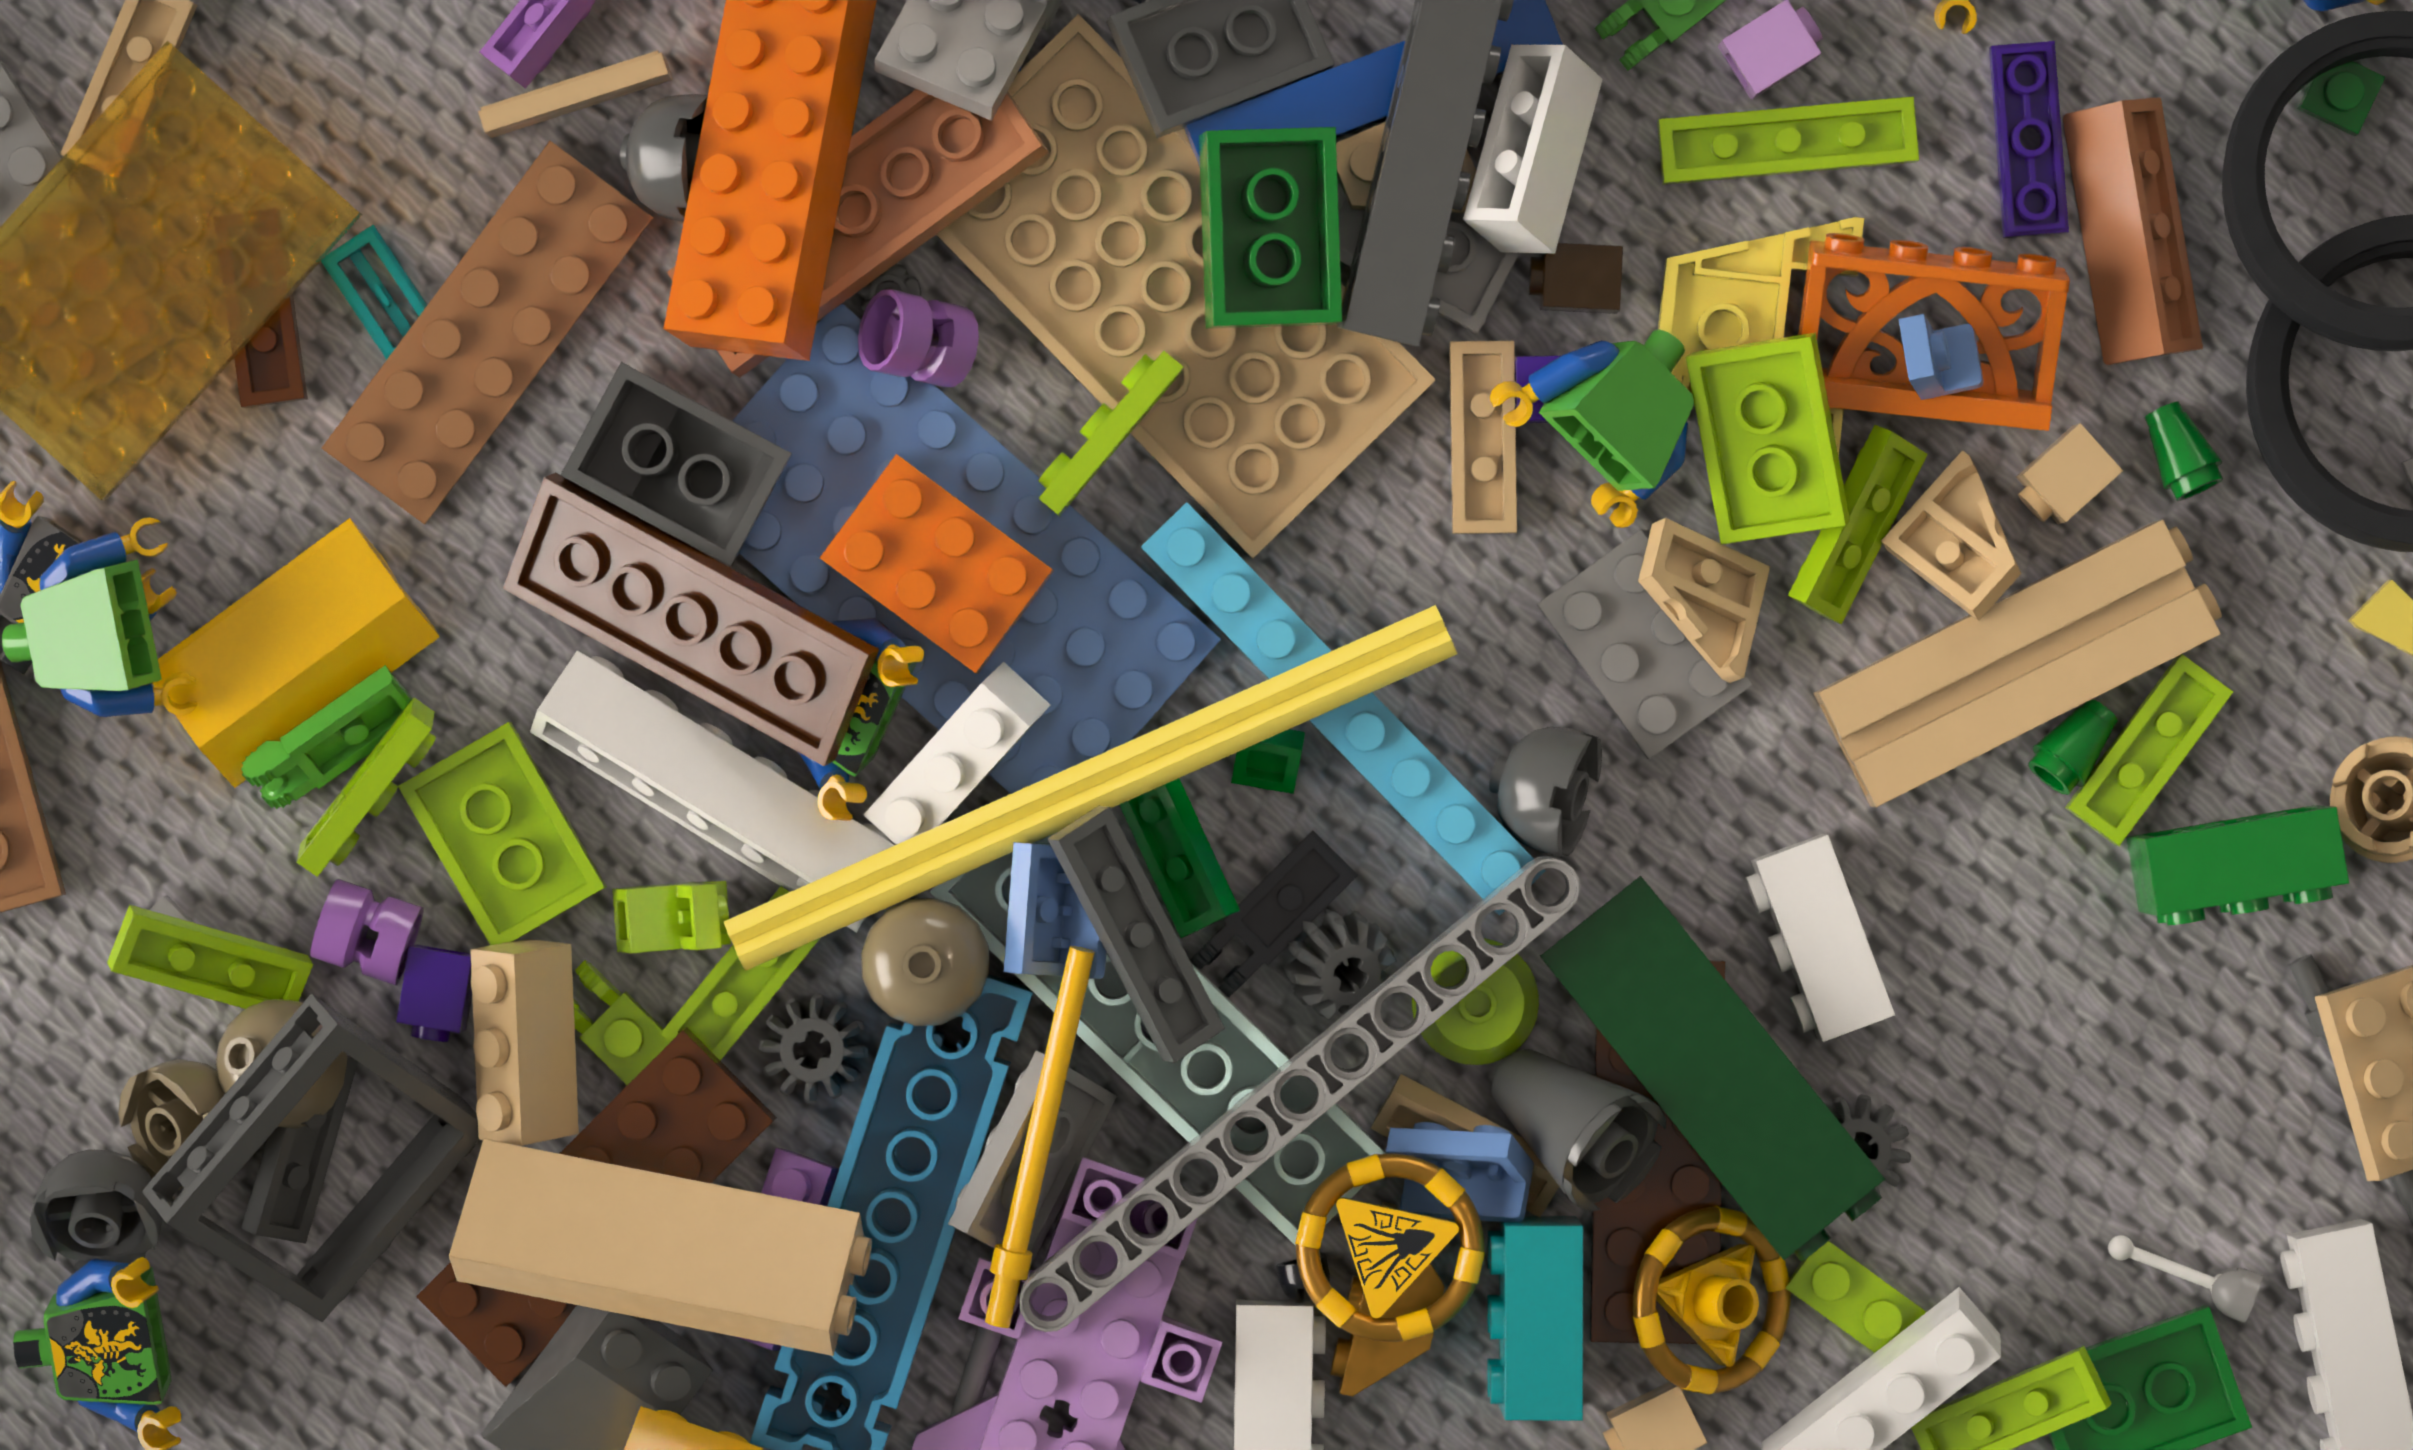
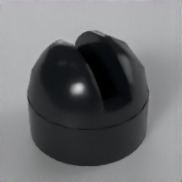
(1291, 1281)

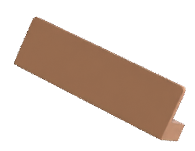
(2132, 230)

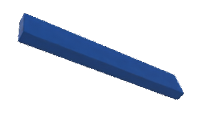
(1363, 88)

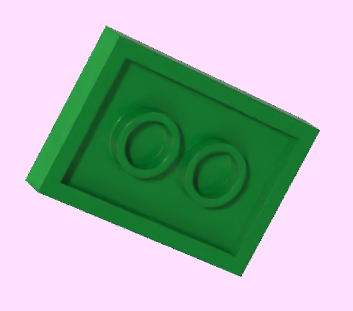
(2165, 1389)

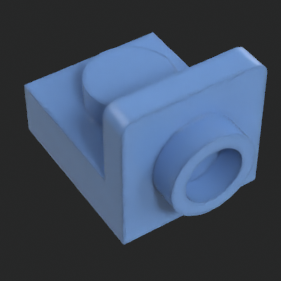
(1940, 359)

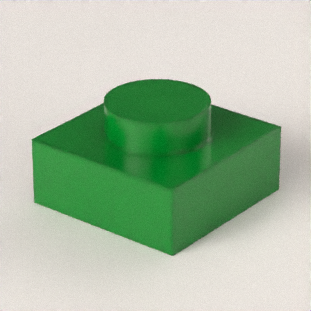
(2342, 96)
(1270, 763)

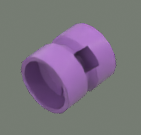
(918, 338)
(345, 923)

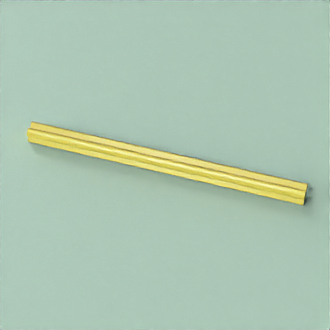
(1101, 781)

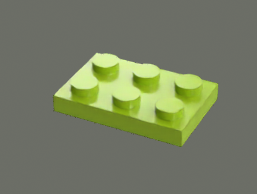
(1768, 438)
(502, 836)

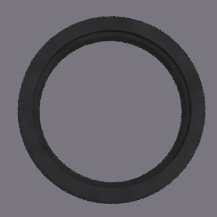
(2244, 190)
(2271, 408)

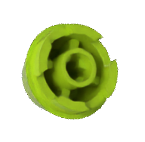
(1490, 1018)

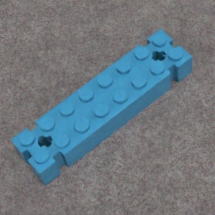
(903, 1174)

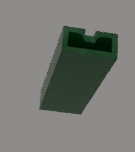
(1714, 1071)

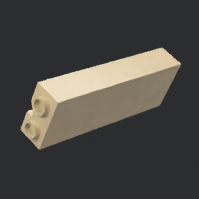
(2020, 662)
(660, 1247)

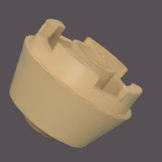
(2377, 799)

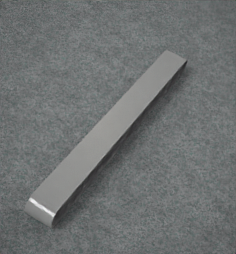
(1285, 1123)

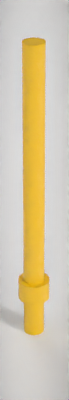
(1011, 1258)

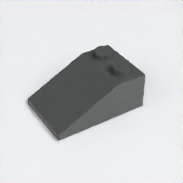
(676, 464)
(594, 1380)

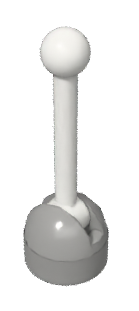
(2231, 1290)

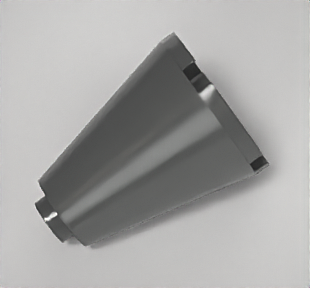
(1579, 1126)

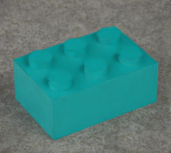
(1537, 1318)

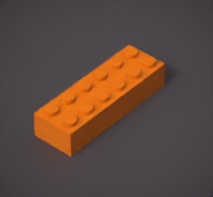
(769, 175)

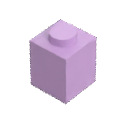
(1772, 47)

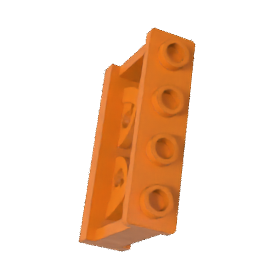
(1998, 402)

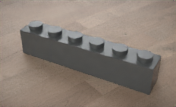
(1420, 168)

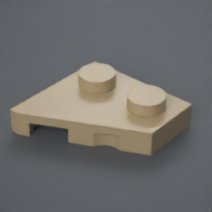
(1956, 540)
(1706, 593)

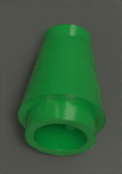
(2182, 452)
(2072, 747)

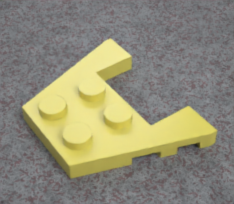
(1739, 293)

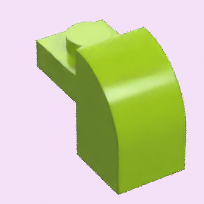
(671, 916)

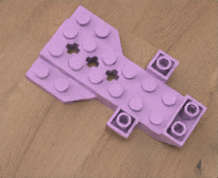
(1096, 1356)

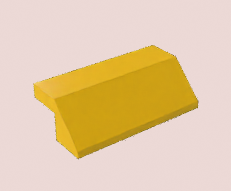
(293, 647)

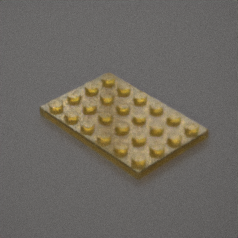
(150, 266)

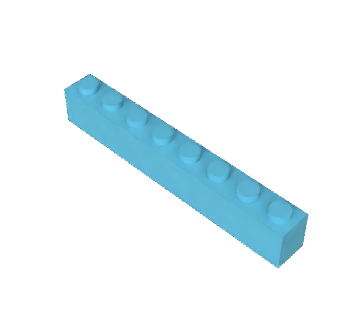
(1360, 730)

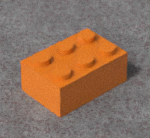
(936, 564)

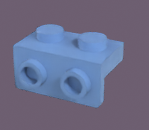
(1045, 916)
(1482, 1161)

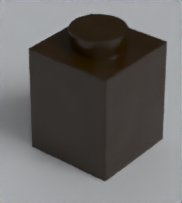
(1578, 278)

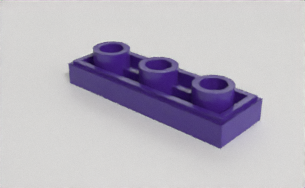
(2029, 180)

